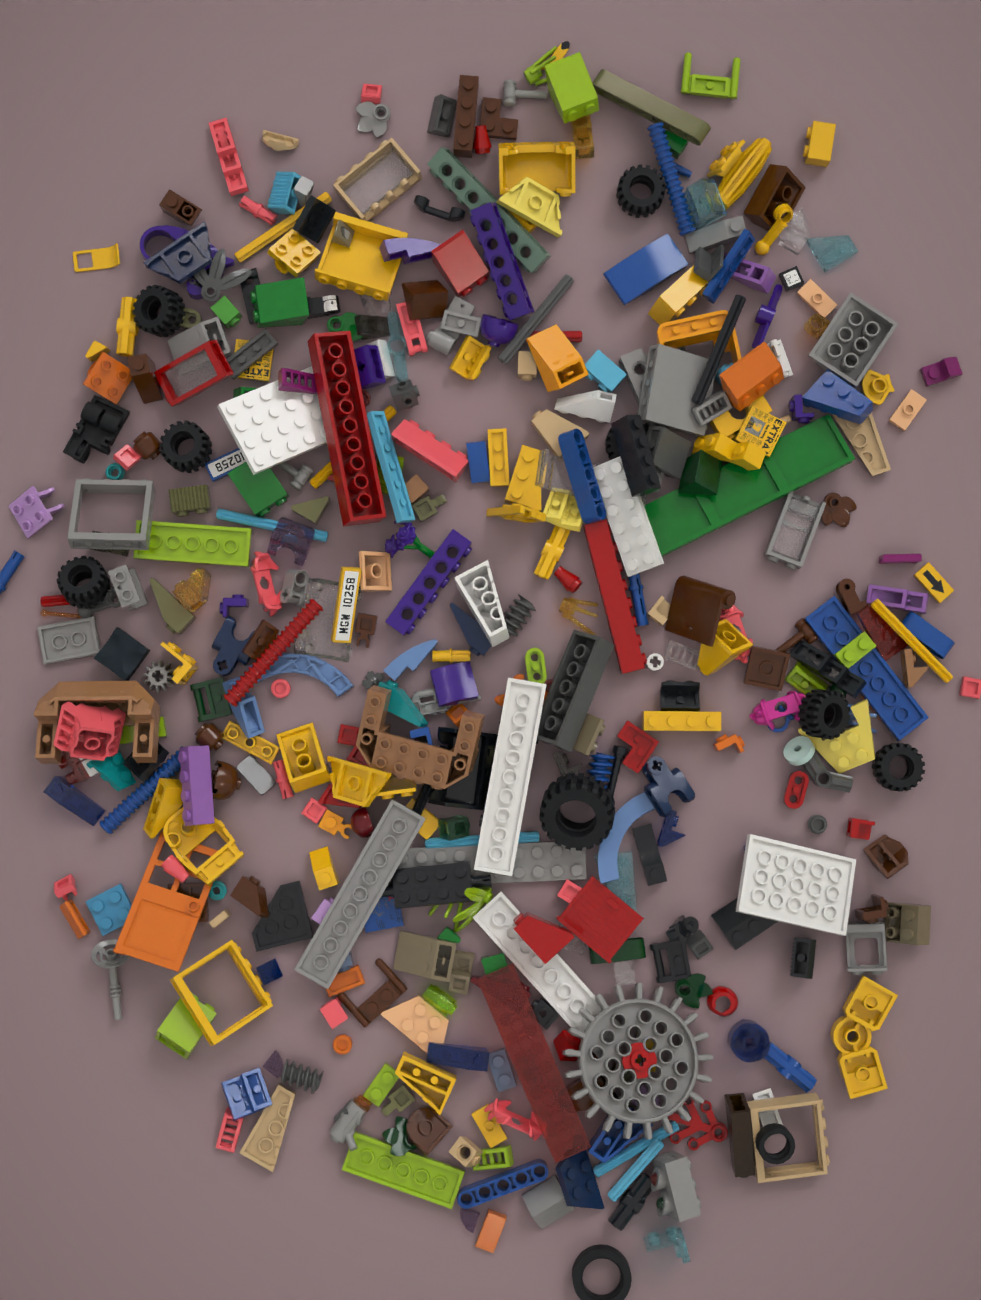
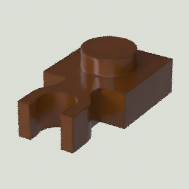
(366, 626)

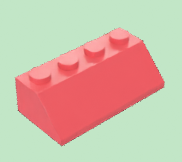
(430, 450)

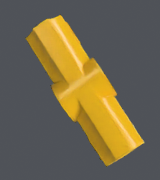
(126, 328)
(551, 552)

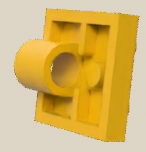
(293, 253)

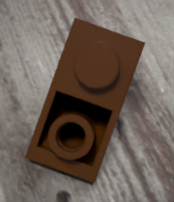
(179, 208)

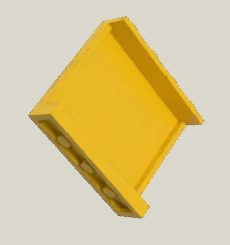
(360, 265)

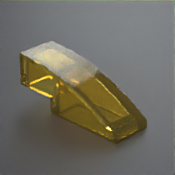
(582, 137)

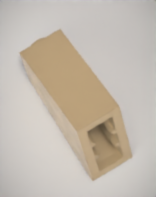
(550, 426)

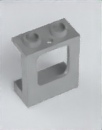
(131, 593)
(866, 930)

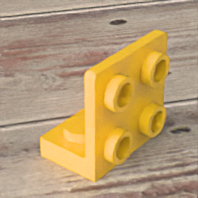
(184, 672)
(397, 786)

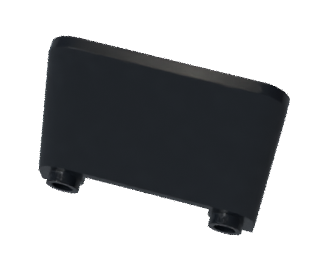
(473, 789)

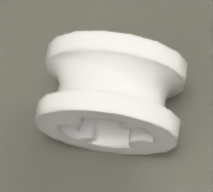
(659, 658)

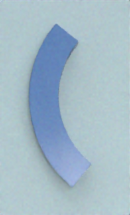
(310, 666)
(610, 846)

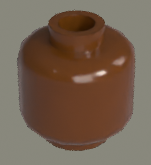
(147, 445)
(210, 736)

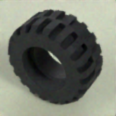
(572, 833)

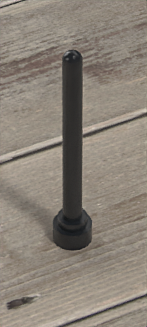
(619, 753)

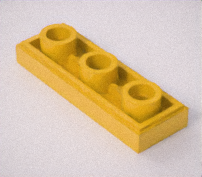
(261, 747)

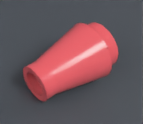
(175, 868)

